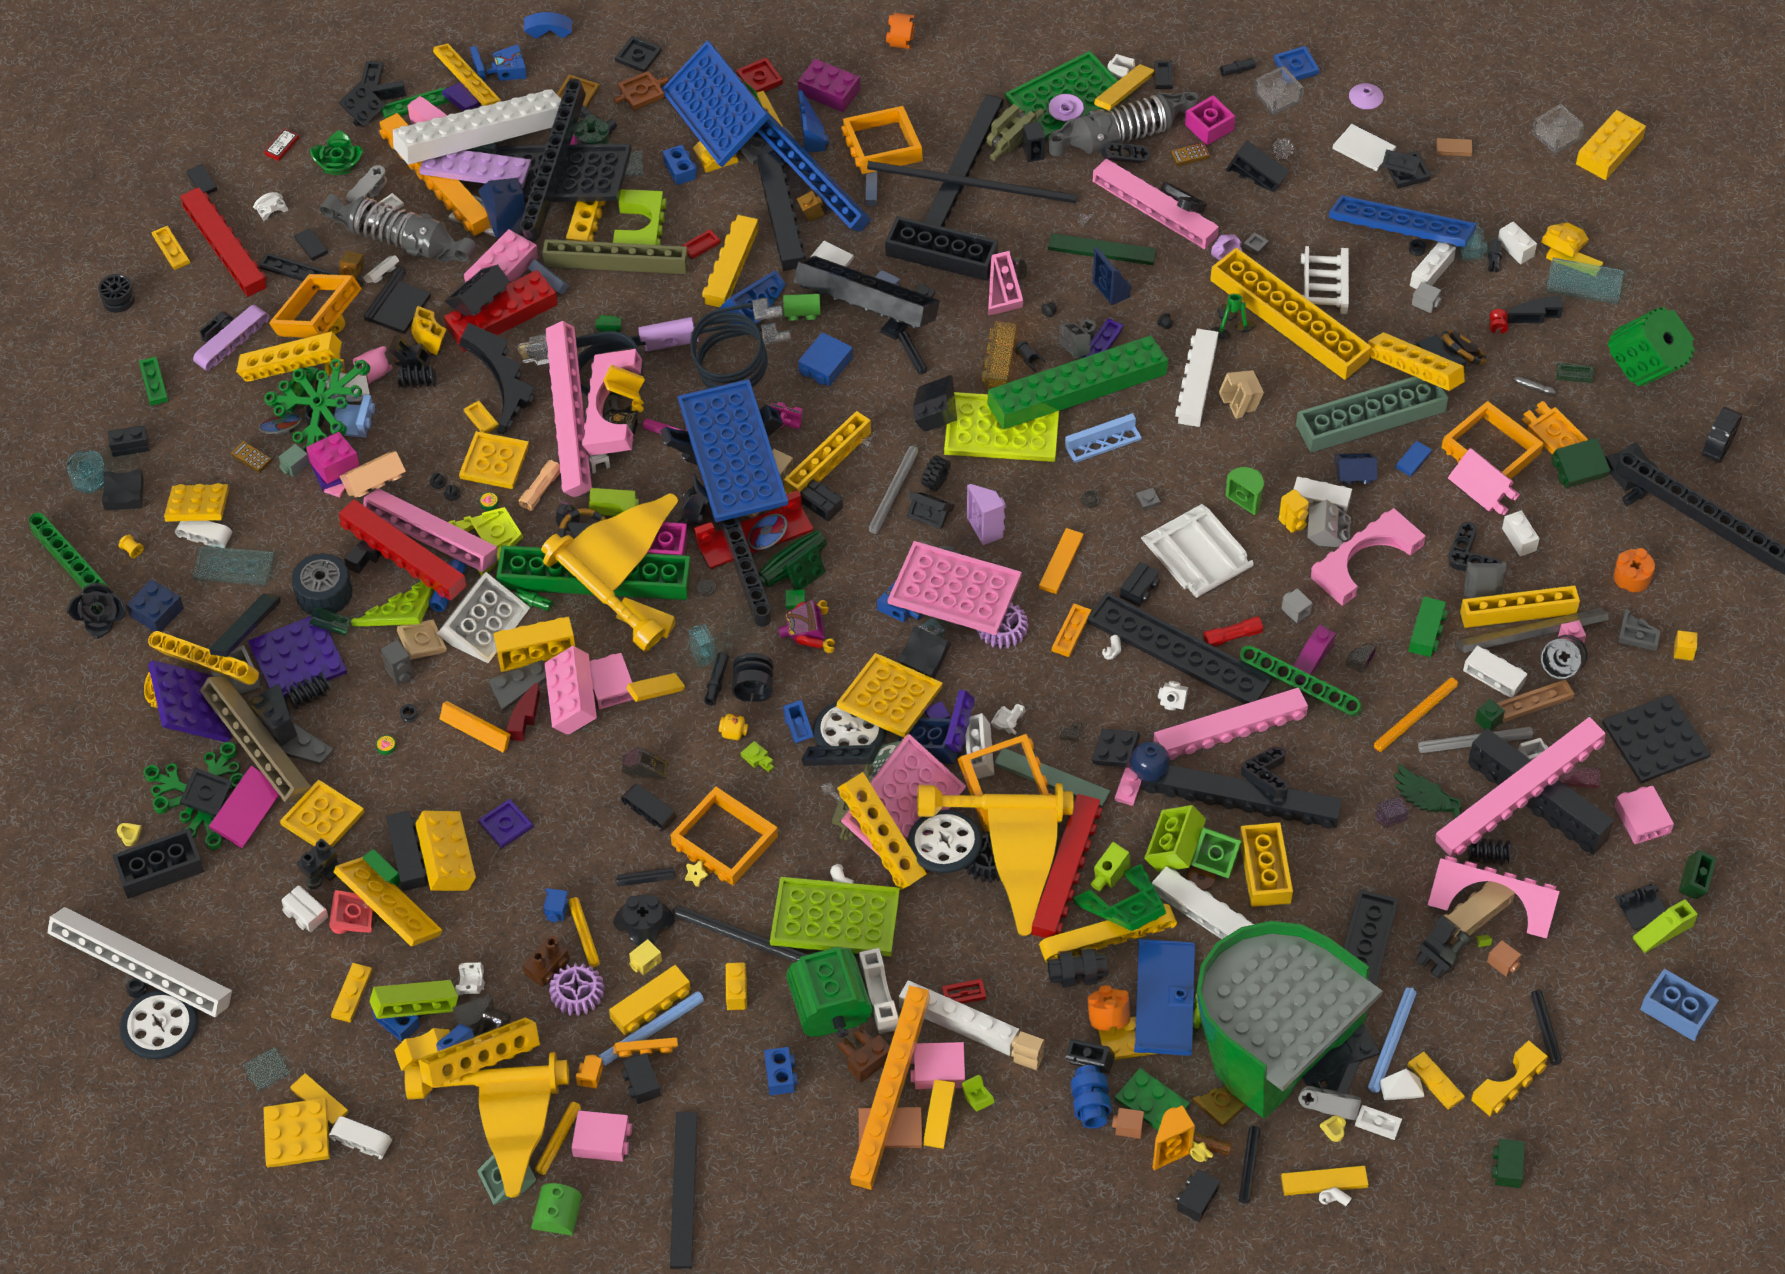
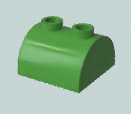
(801, 305)
(1245, 488)
(1216, 852)
(557, 1209)

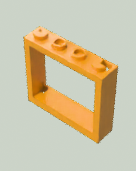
(895, 157)
(345, 291)
(1506, 425)
(973, 784)
(740, 811)

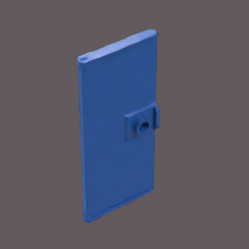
(1165, 997)

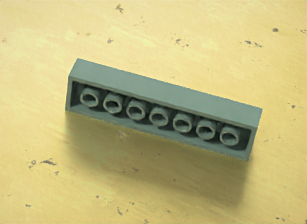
(1370, 412)

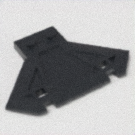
(1341, 1063)

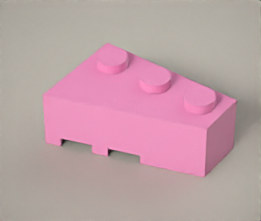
(1004, 286)

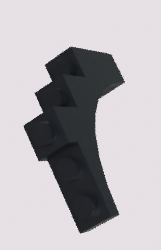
(493, 353)
(680, 439)

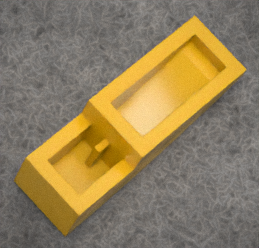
(939, 1113)

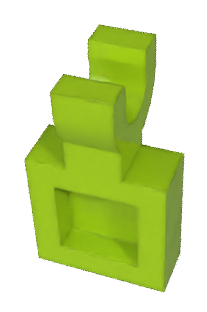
(756, 755)

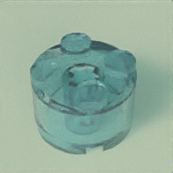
(86, 471)

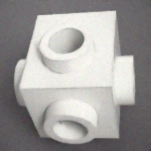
(1179, 693)

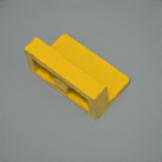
(623, 382)

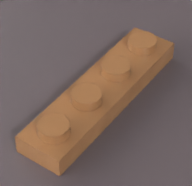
(1536, 700)

